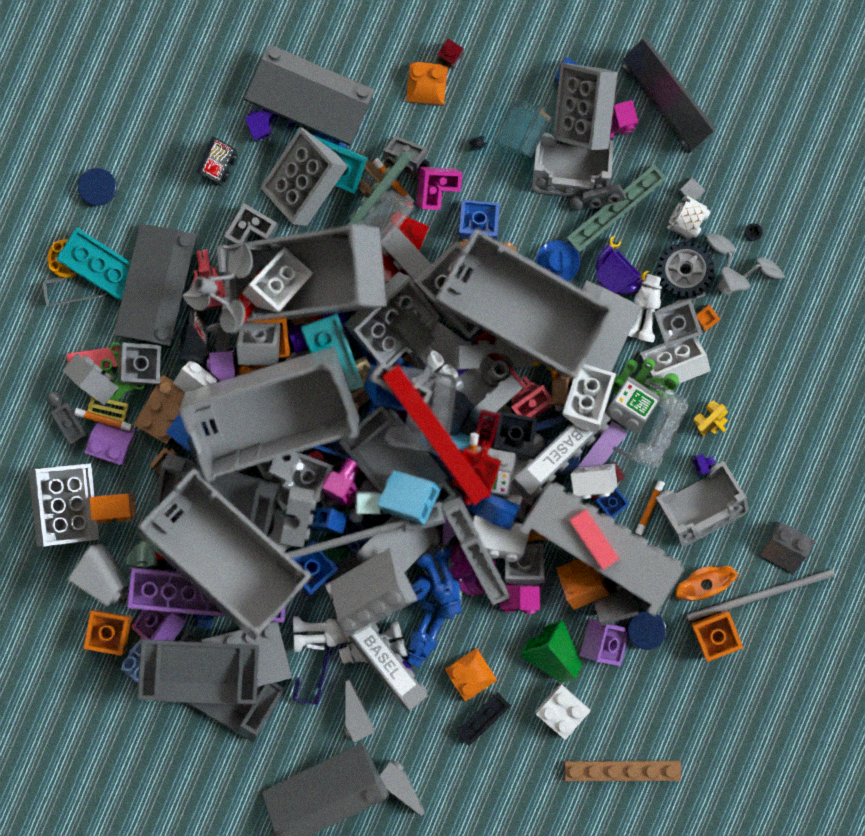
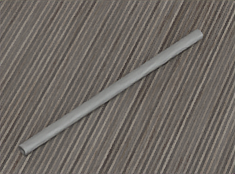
(760, 595)

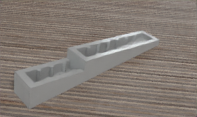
(475, 550)

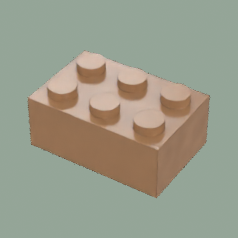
(161, 409)

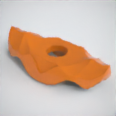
(719, 576)

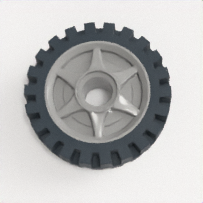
(681, 256)

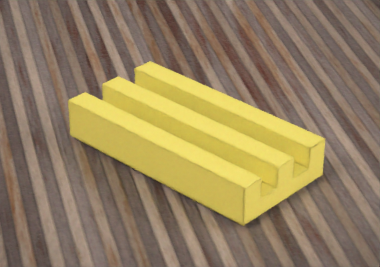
(124, 412)

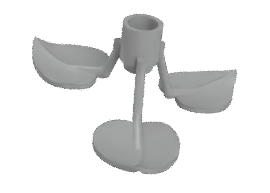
(732, 280)
(199, 294)

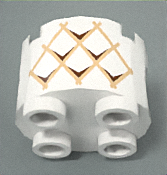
(688, 218)

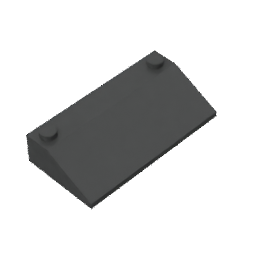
(309, 95)
(668, 95)
(155, 285)
(380, 460)
(249, 495)
(198, 672)
(242, 719)
(325, 793)

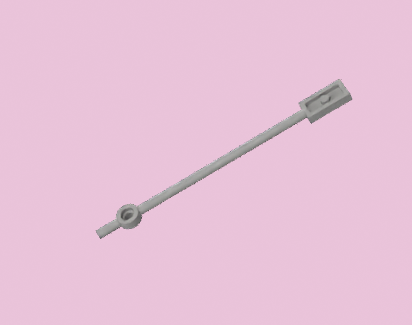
(435, 517)

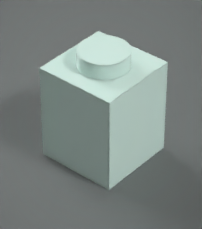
(367, 502)

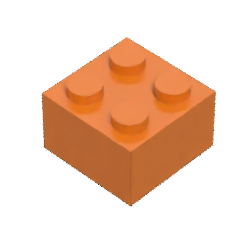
(112, 506)
(581, 583)
(107, 632)
(716, 636)

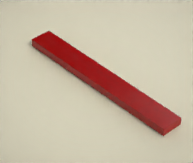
(435, 434)

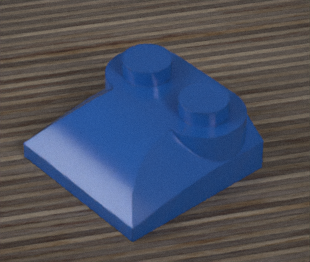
(479, 216)

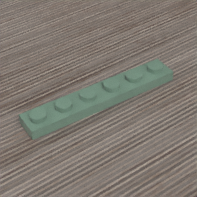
(377, 190)
(611, 213)

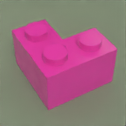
(623, 119)
(432, 183)
(523, 598)

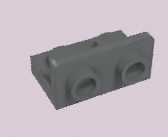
(399, 145)

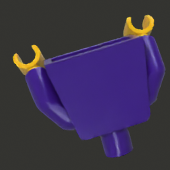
(616, 272)

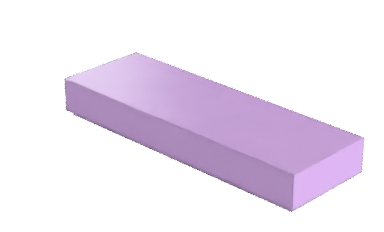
(603, 447)

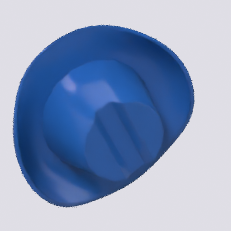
(559, 258)

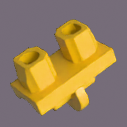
(714, 421)

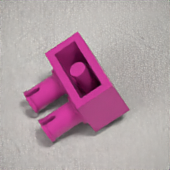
(340, 485)

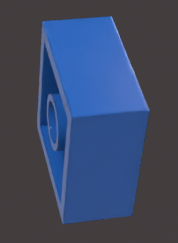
(613, 504)

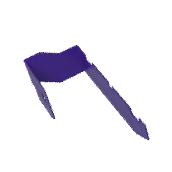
(297, 683)

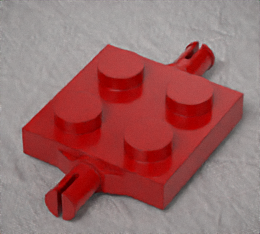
(483, 465)

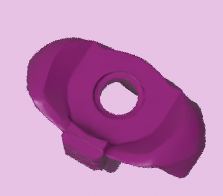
(463, 570)

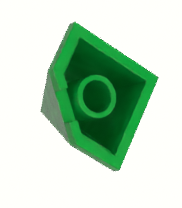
(554, 653)

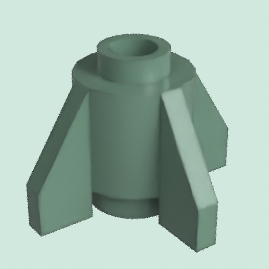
(142, 557)

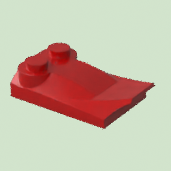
(416, 233)

